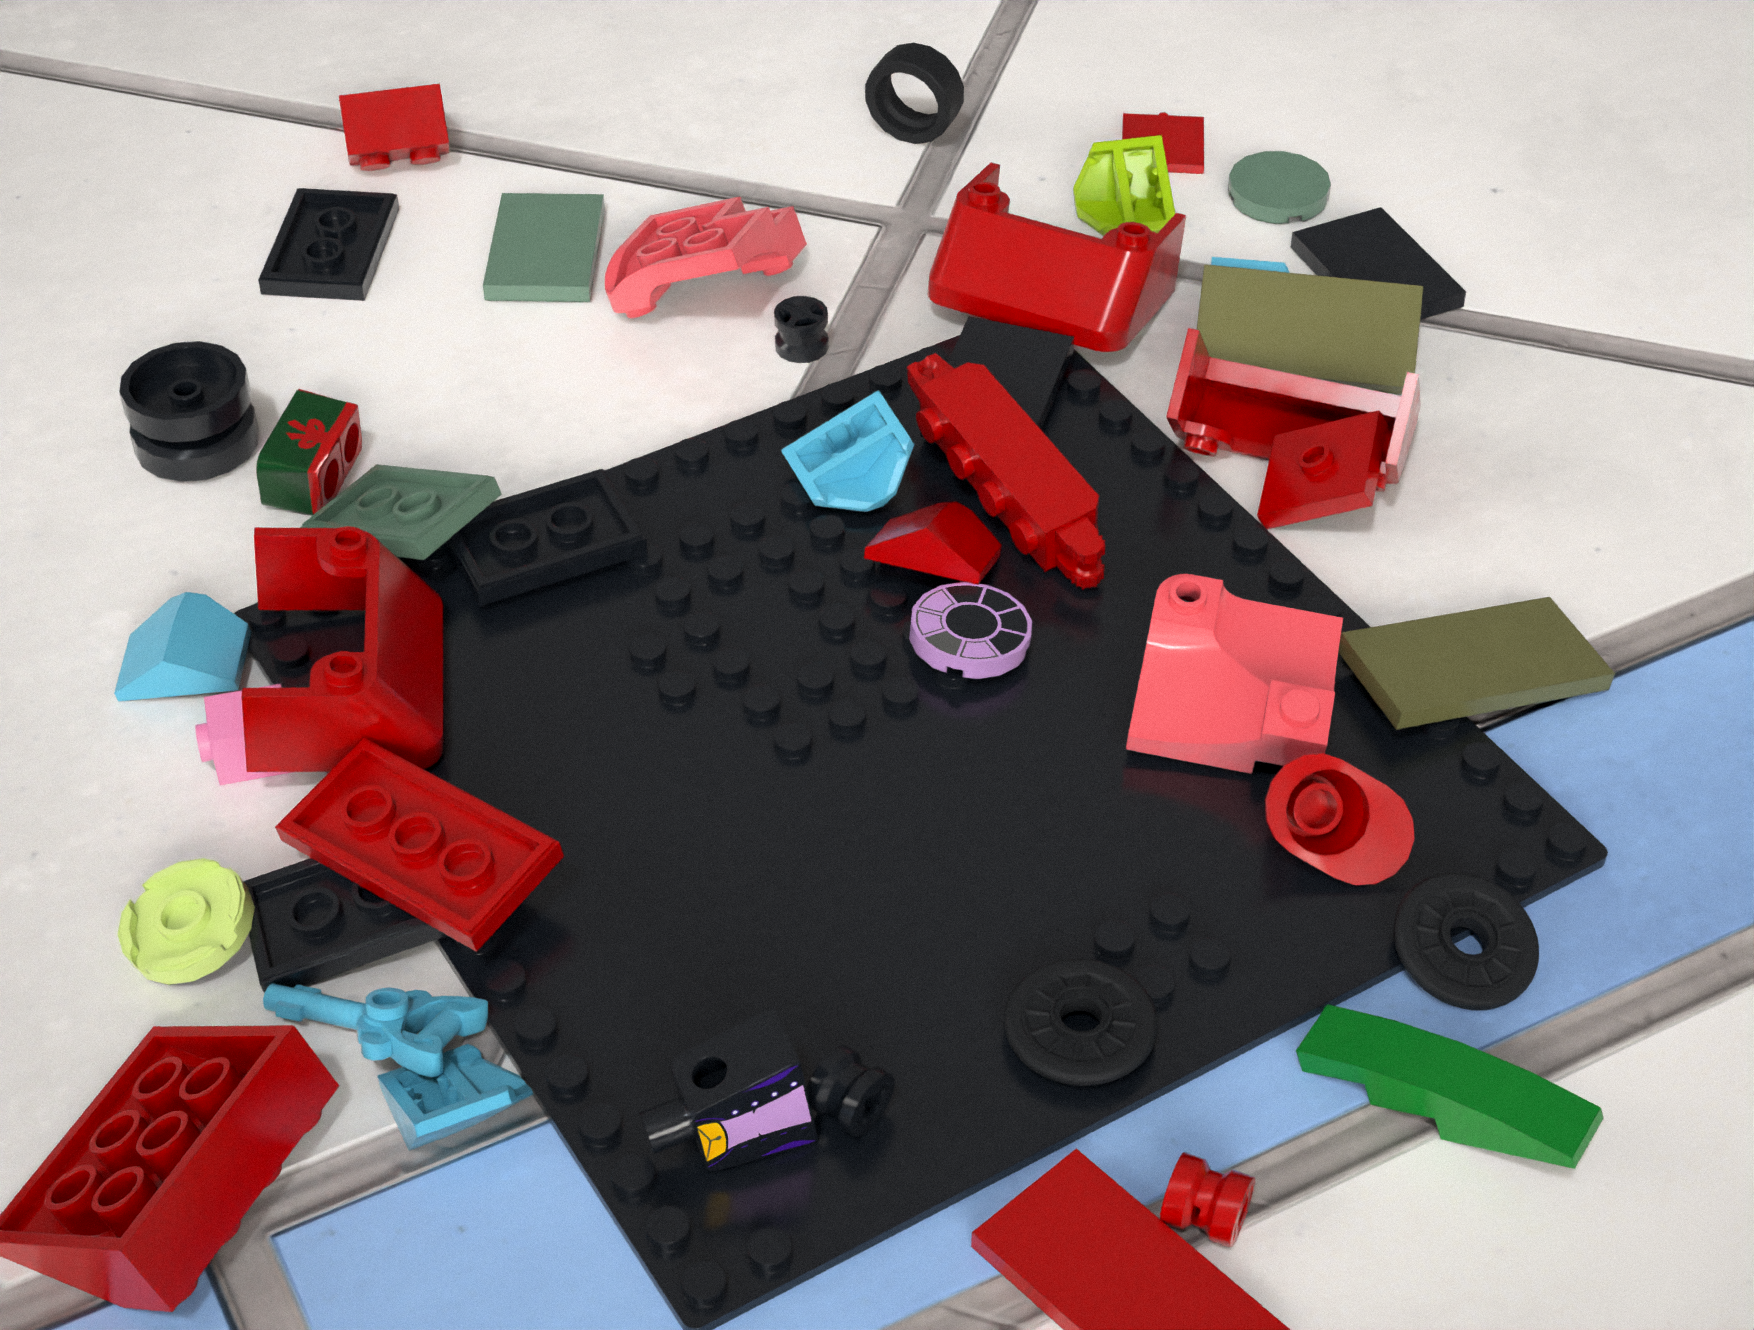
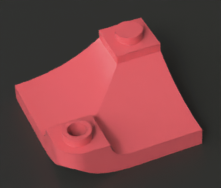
(699, 244)
(1233, 678)

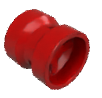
(1207, 1199)

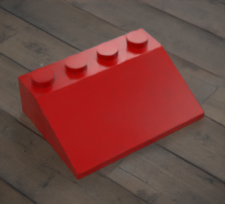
(167, 1162)

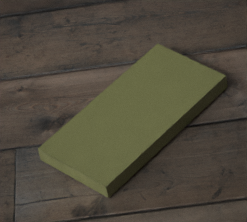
(1312, 325)
(1474, 662)

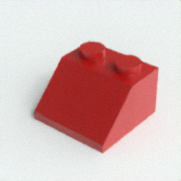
(394, 126)

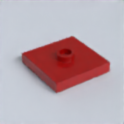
(1323, 470)

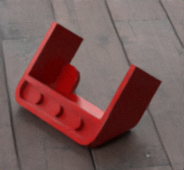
(1051, 275)
(1246, 405)
(378, 694)

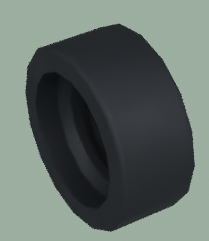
(932, 69)

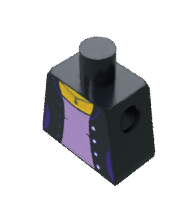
(736, 1097)

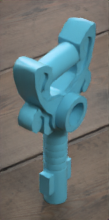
(388, 1021)

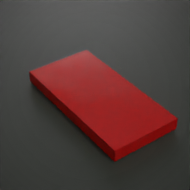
(420, 843)
(1107, 1261)

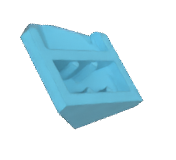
(853, 457)
(184, 650)
(453, 1101)

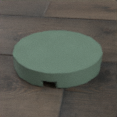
(1279, 186)

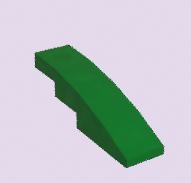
(1465, 1090)

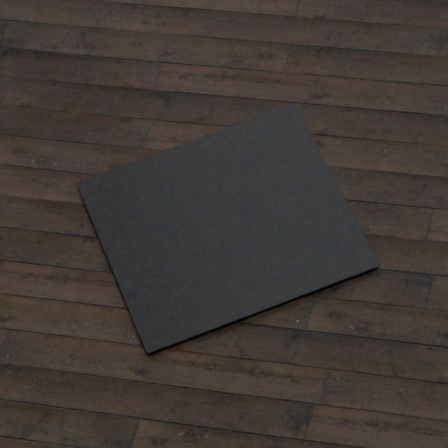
(832, 829)

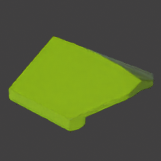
(1125, 184)

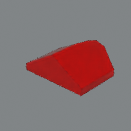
(937, 541)

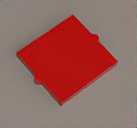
(1180, 136)

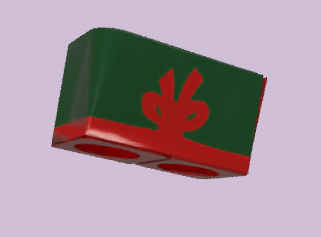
(309, 453)

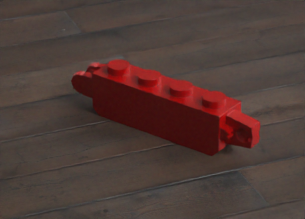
(1011, 466)

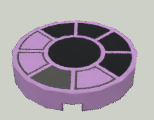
(970, 629)

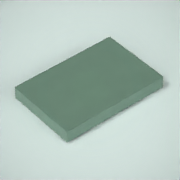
(544, 247)
(409, 507)

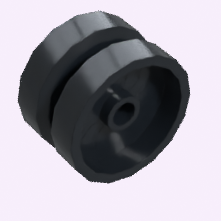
(189, 411)

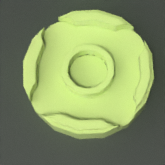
(186, 921)

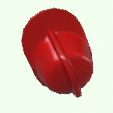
(1339, 819)

